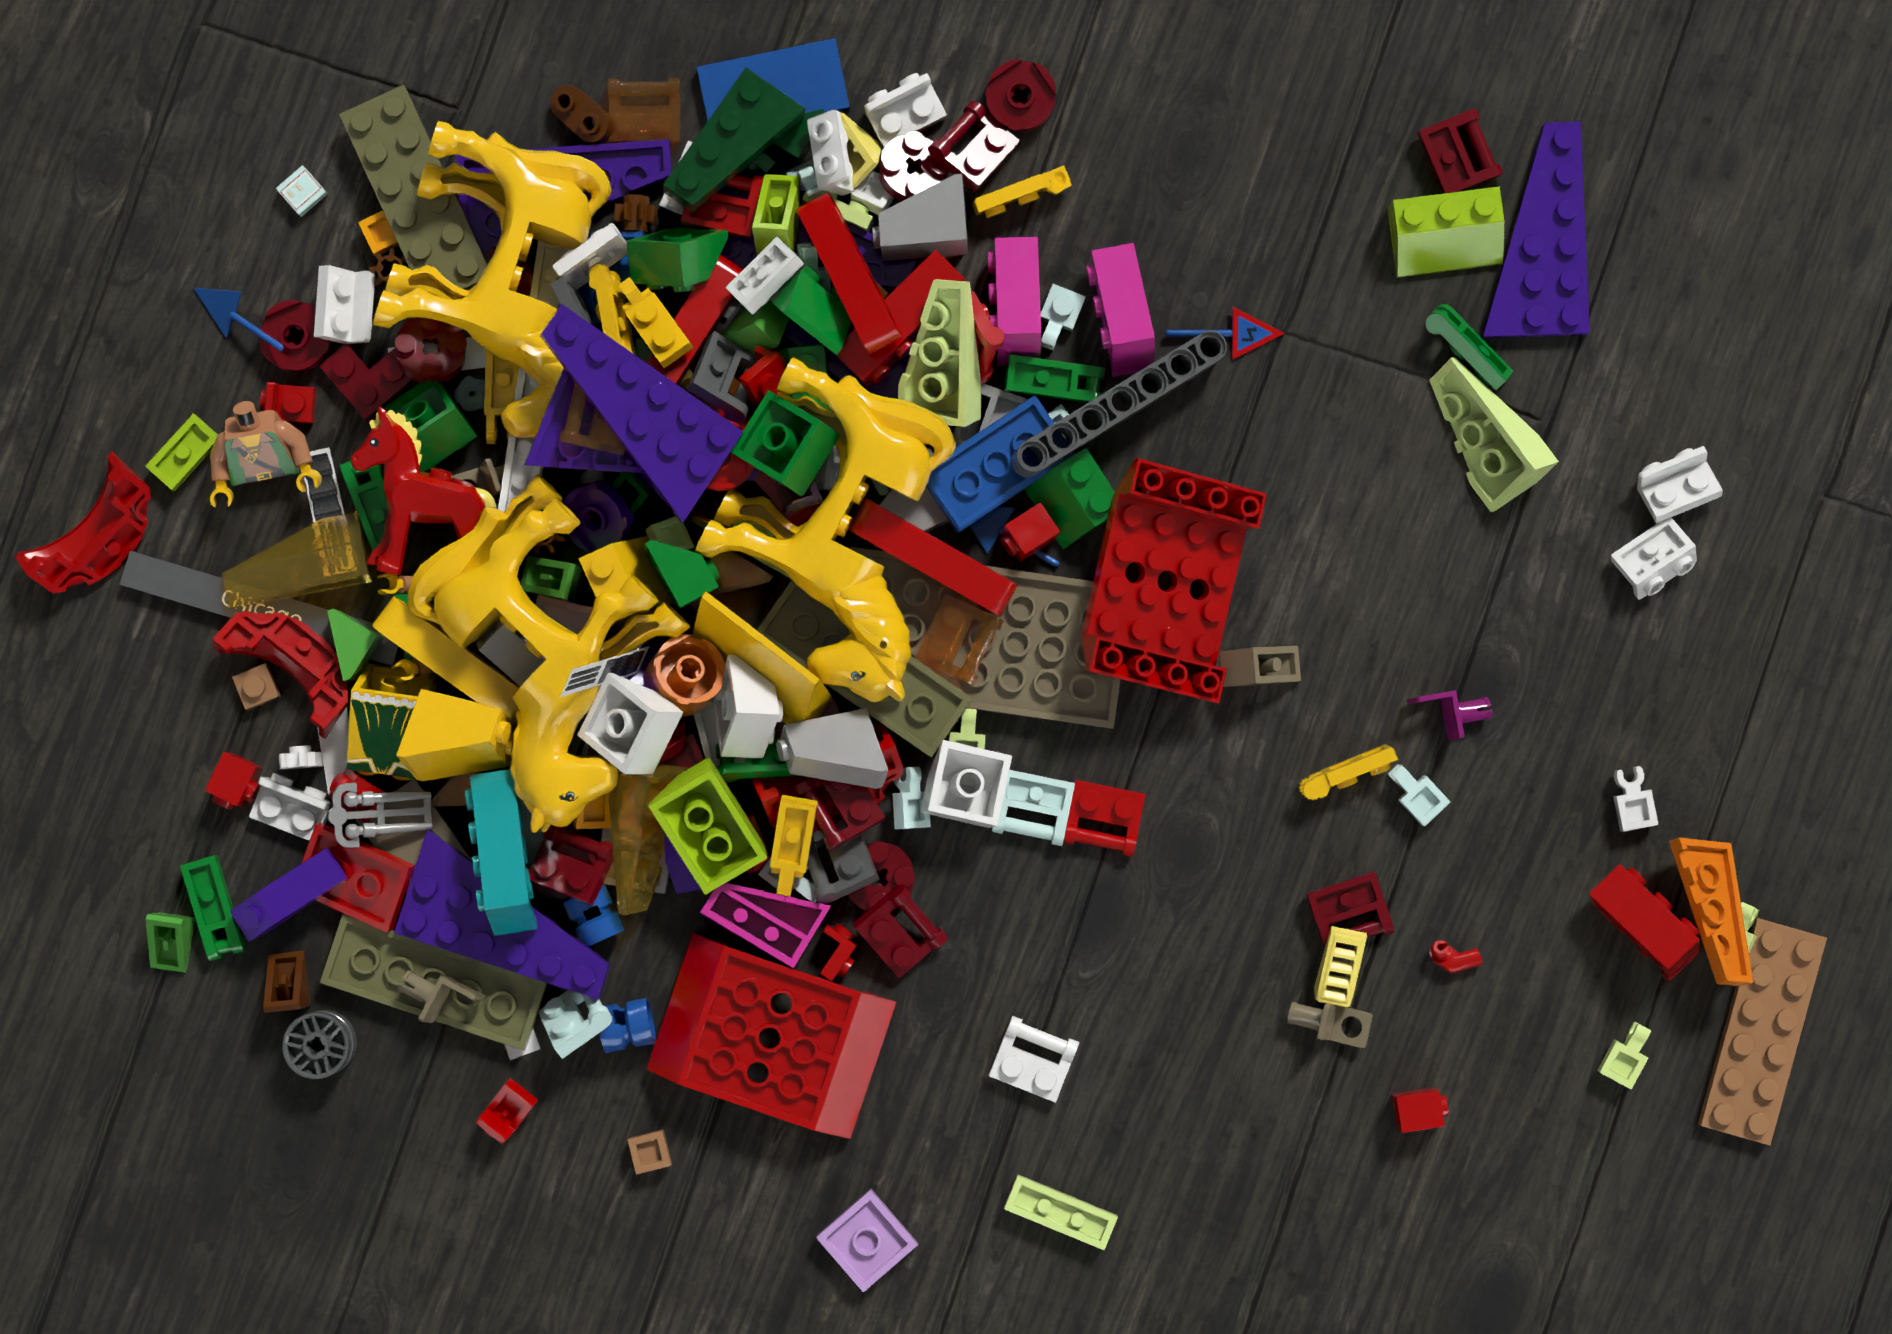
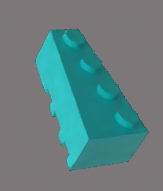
(501, 853)

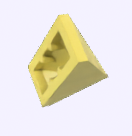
(862, 150)

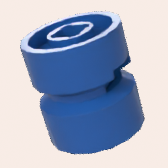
(597, 928)
(629, 1025)

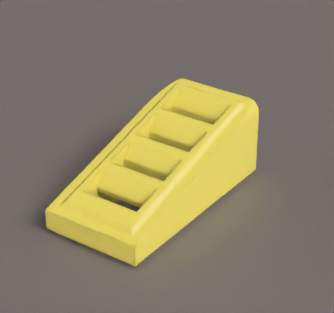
(1334, 988)

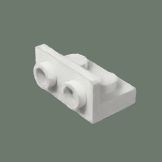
(905, 109)
(830, 153)
(603, 247)
(764, 275)
(344, 305)
(1678, 484)
(1655, 558)
(290, 807)

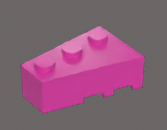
(1016, 296)
(1123, 308)
(766, 920)

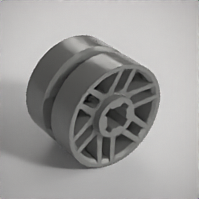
(304, 1054)

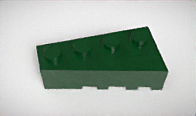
(737, 133)

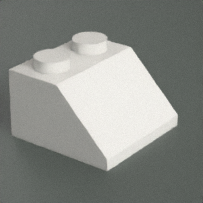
(745, 711)
(629, 725)
(966, 784)

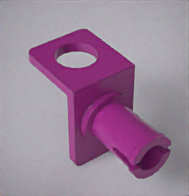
(1456, 712)

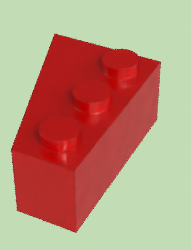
(1647, 920)

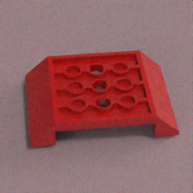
(1191, 531)
(823, 1049)

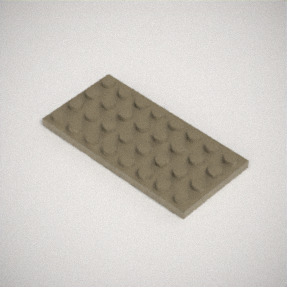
(1035, 658)

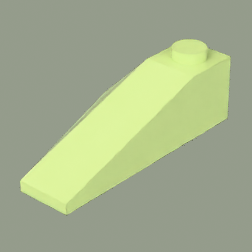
(944, 357)
(1496, 443)

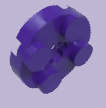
(611, 508)

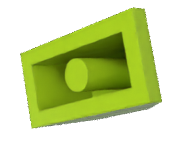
(777, 211)

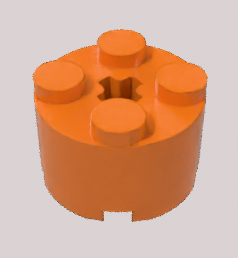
(688, 657)

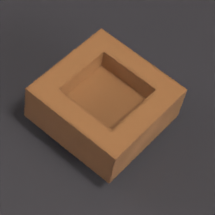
(256, 686)
(649, 1151)

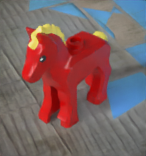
(413, 493)

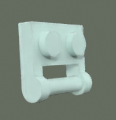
(1037, 795)
(566, 1024)

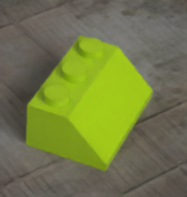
(1447, 231)
(707, 826)

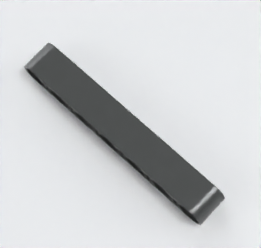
(1134, 396)

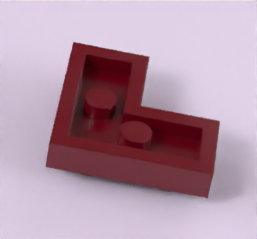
(364, 386)

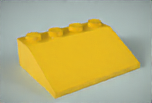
(798, 689)

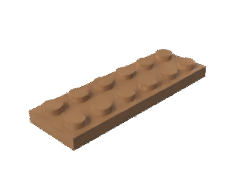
(1762, 1033)

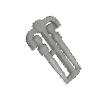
(338, 815)

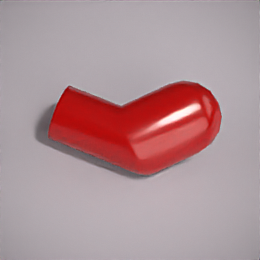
(1451, 960)

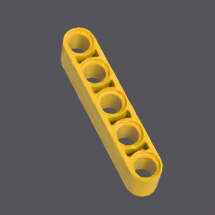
(446, 658)

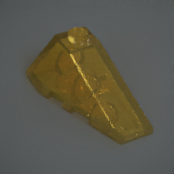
(310, 561)
(637, 836)

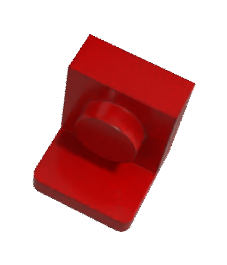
(291, 403)

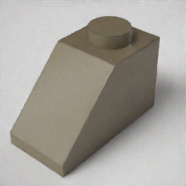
(1261, 665)

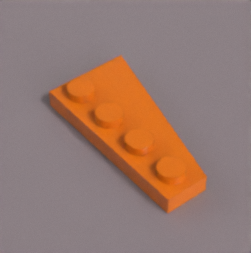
(1714, 897)

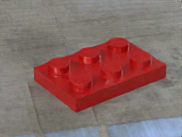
(374, 879)

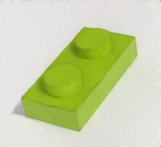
(183, 452)

